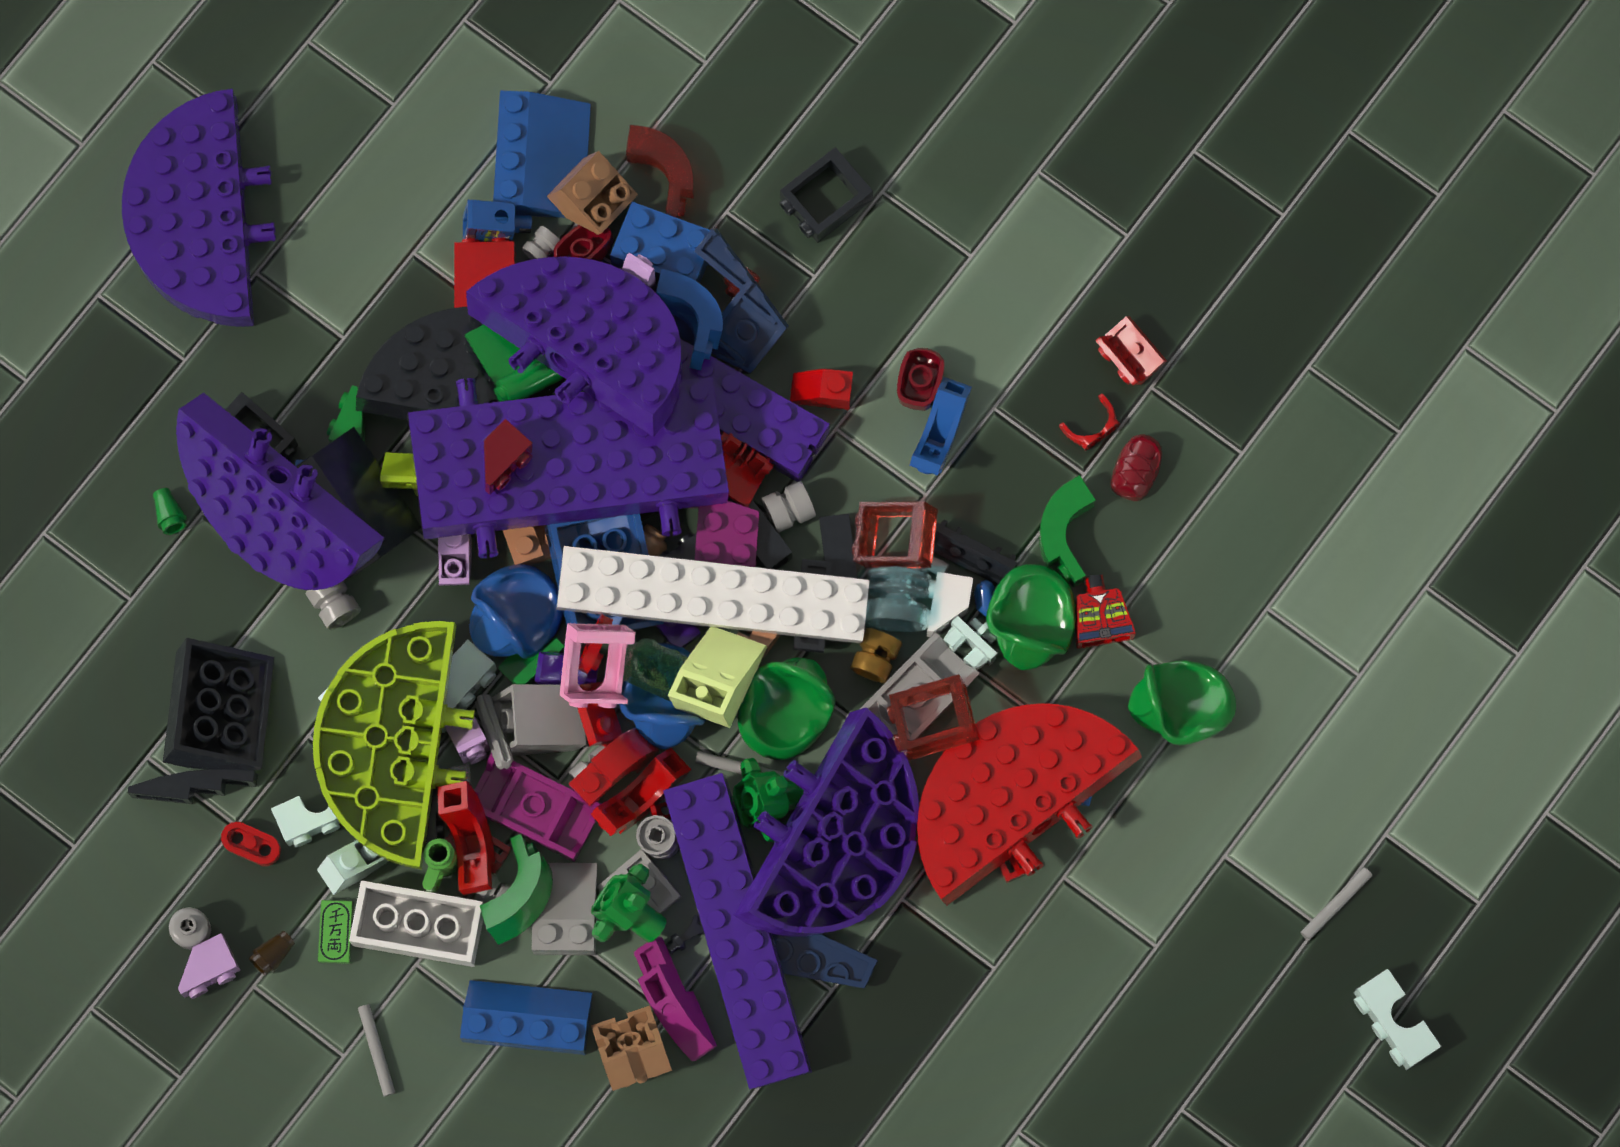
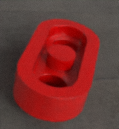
(590, 656)
(252, 843)

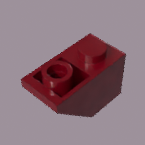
(504, 452)

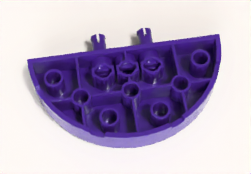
(189, 210)
(589, 327)
(266, 504)
(843, 840)

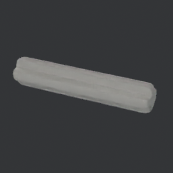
(494, 731)

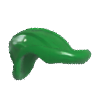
(1032, 615)
(1183, 701)
(785, 708)

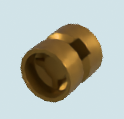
(876, 666)

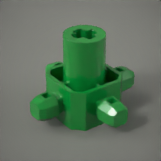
(763, 792)
(624, 907)

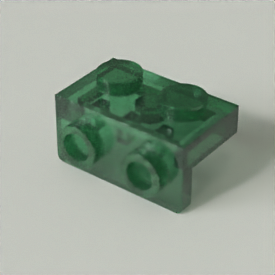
(652, 667)

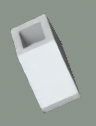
(950, 599)

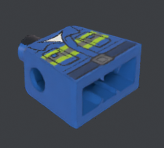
(493, 220)

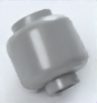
(181, 922)

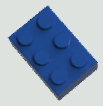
(662, 240)

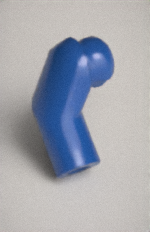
(982, 595)

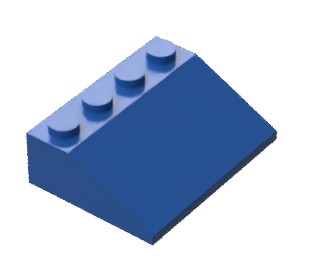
(537, 148)
(608, 534)

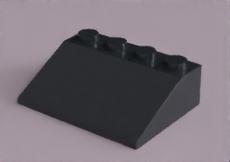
(353, 478)
(218, 707)

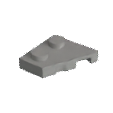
(662, 890)

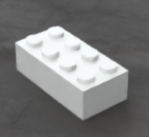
(417, 923)

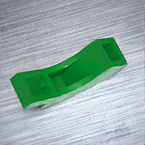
(1063, 507)
(525, 899)

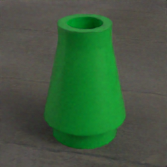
(168, 512)

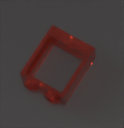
(921, 535)
(942, 740)

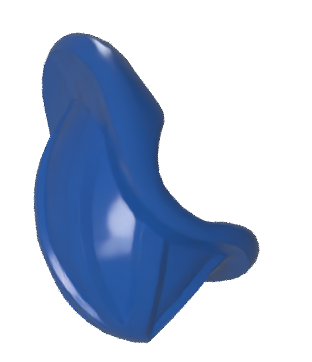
(515, 612)
(656, 717)

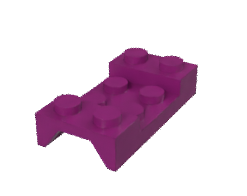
(536, 808)

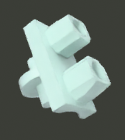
(961, 633)

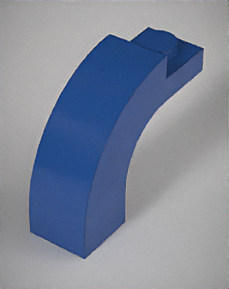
(697, 308)
(941, 427)

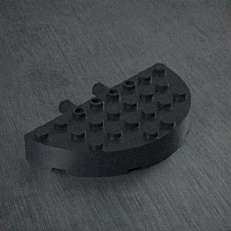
(421, 368)

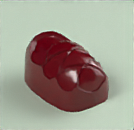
(584, 244)
(919, 378)
(1137, 467)

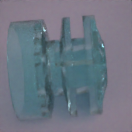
(897, 594)

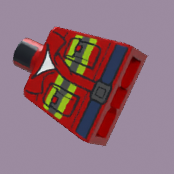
(1101, 615)

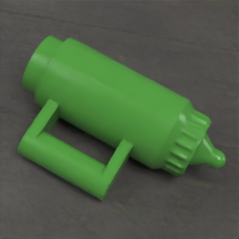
(441, 863)

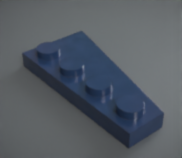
(824, 960)

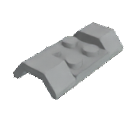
(928, 664)

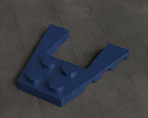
(749, 320)

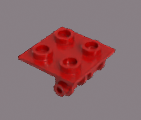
(743, 469)

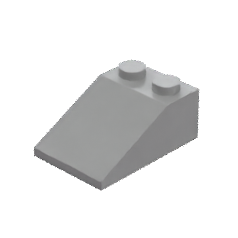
(567, 919)

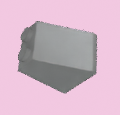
(538, 720)

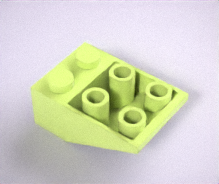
(717, 676)

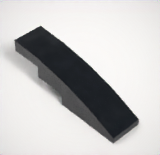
(183, 785)

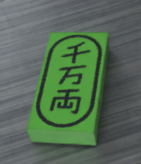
(335, 932)

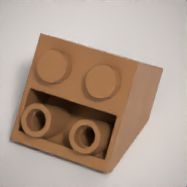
(592, 193)

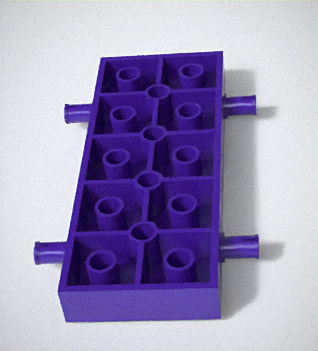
(581, 468)

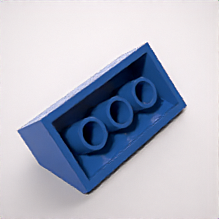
(526, 1017)

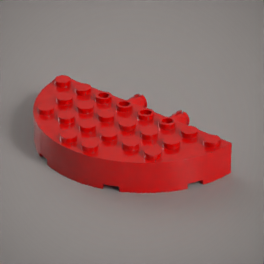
(1011, 788)

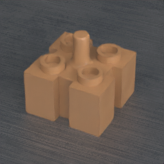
(631, 1048)

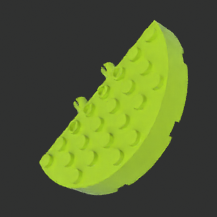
(383, 735)

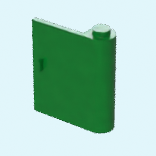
(510, 385)

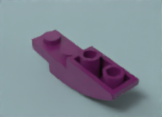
(673, 1005)

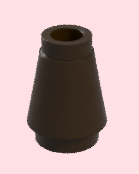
(271, 953)

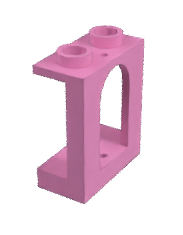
(610, 691)

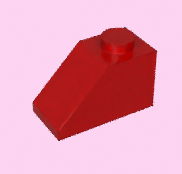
(822, 388)

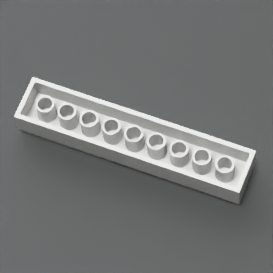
(712, 594)

